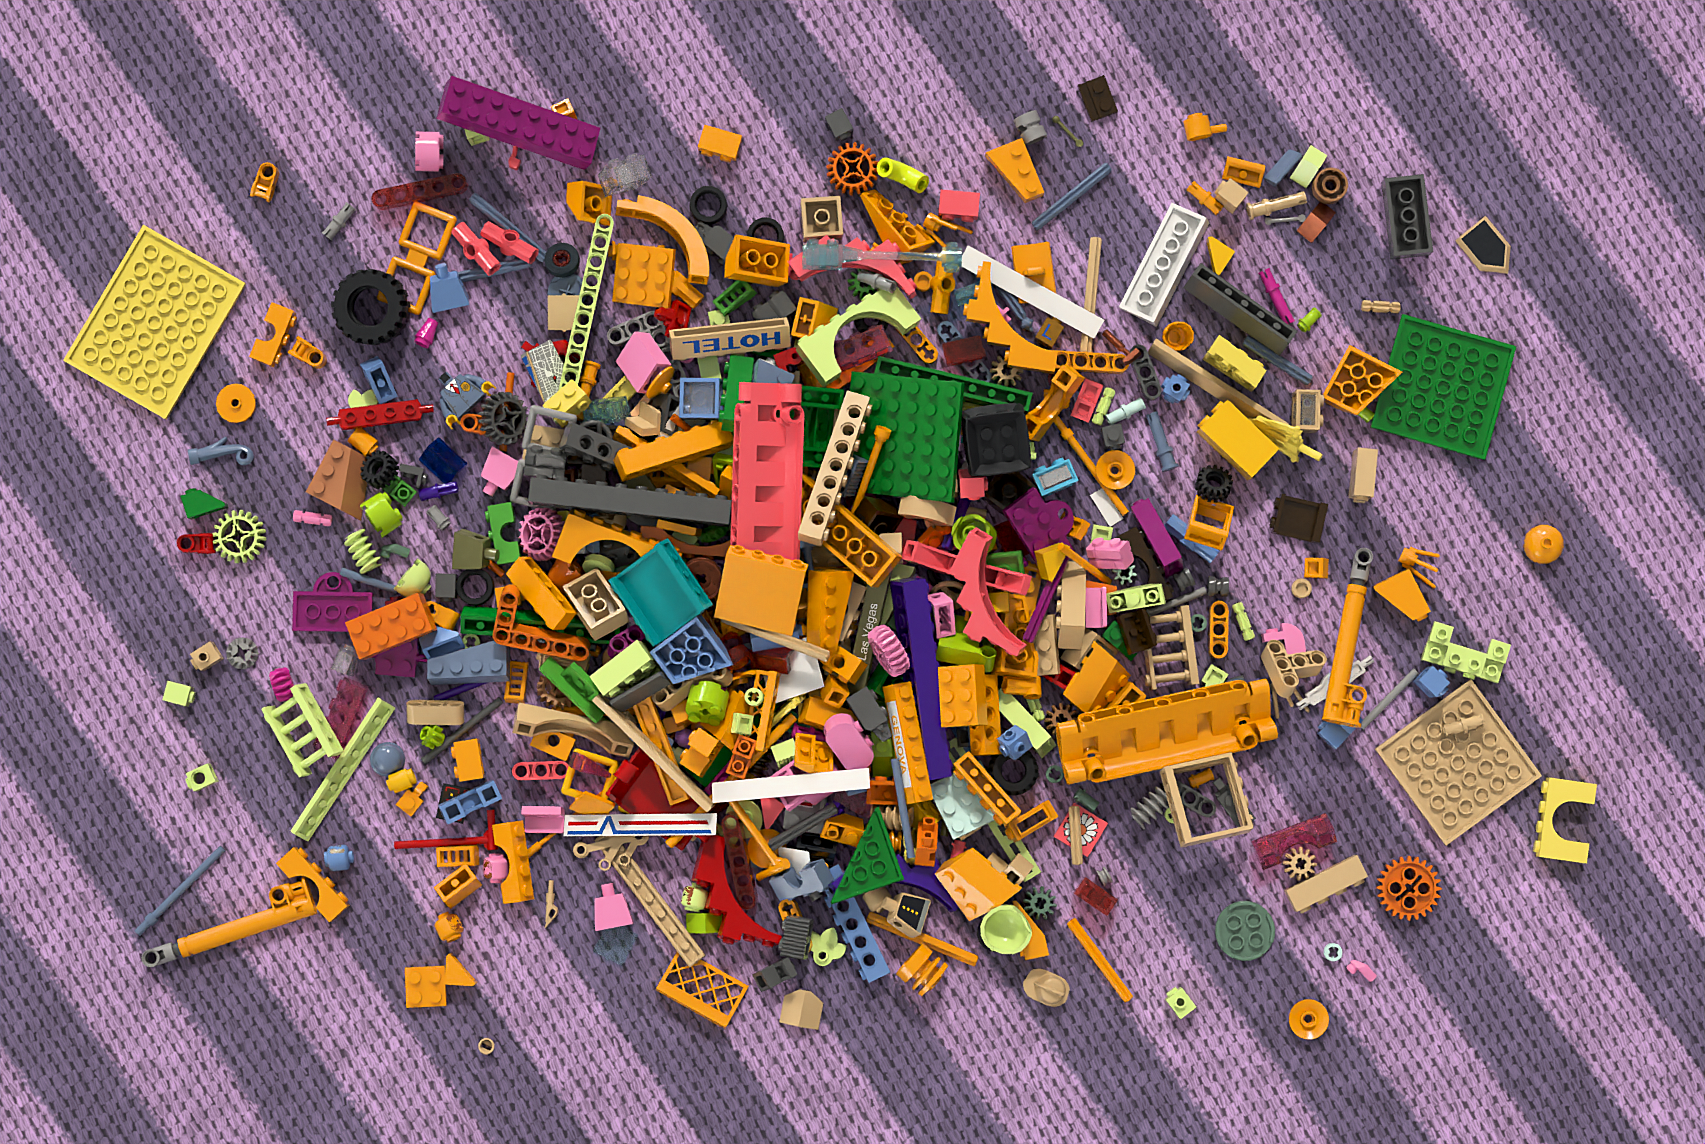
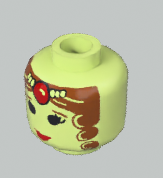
(694, 898)

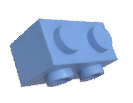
(1432, 682)

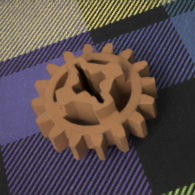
(554, 697)

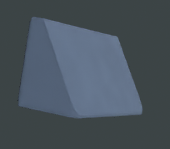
(1282, 167)

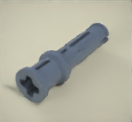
(1164, 450)

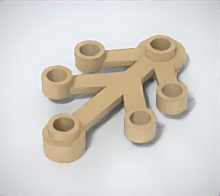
(615, 843)

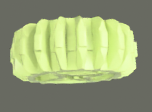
(242, 544)

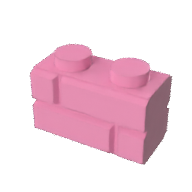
(1110, 554)

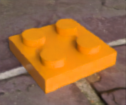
(425, 986)

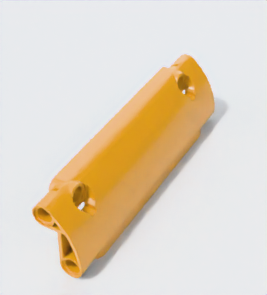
(1165, 731)

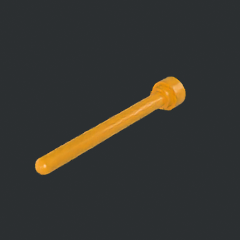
(881, 434)

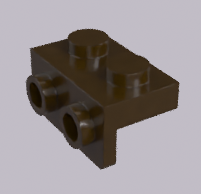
(1137, 631)

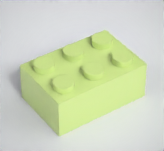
(624, 669)

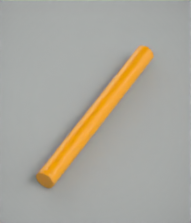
(1083, 563)

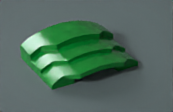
(818, 410)

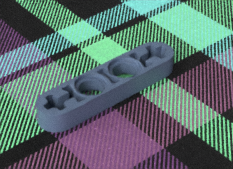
(953, 330)

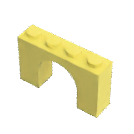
(1549, 842)

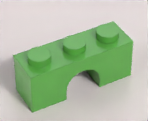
(500, 516)

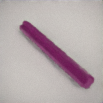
(1043, 604)

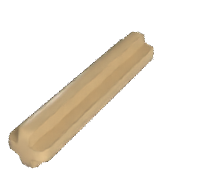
(1075, 835)

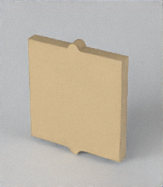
(562, 311)

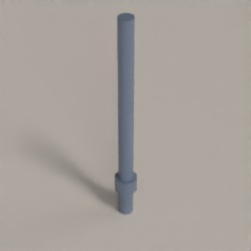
(152, 917)

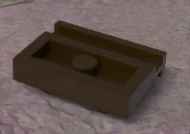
(1097, 98)

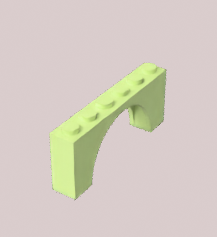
(818, 348)

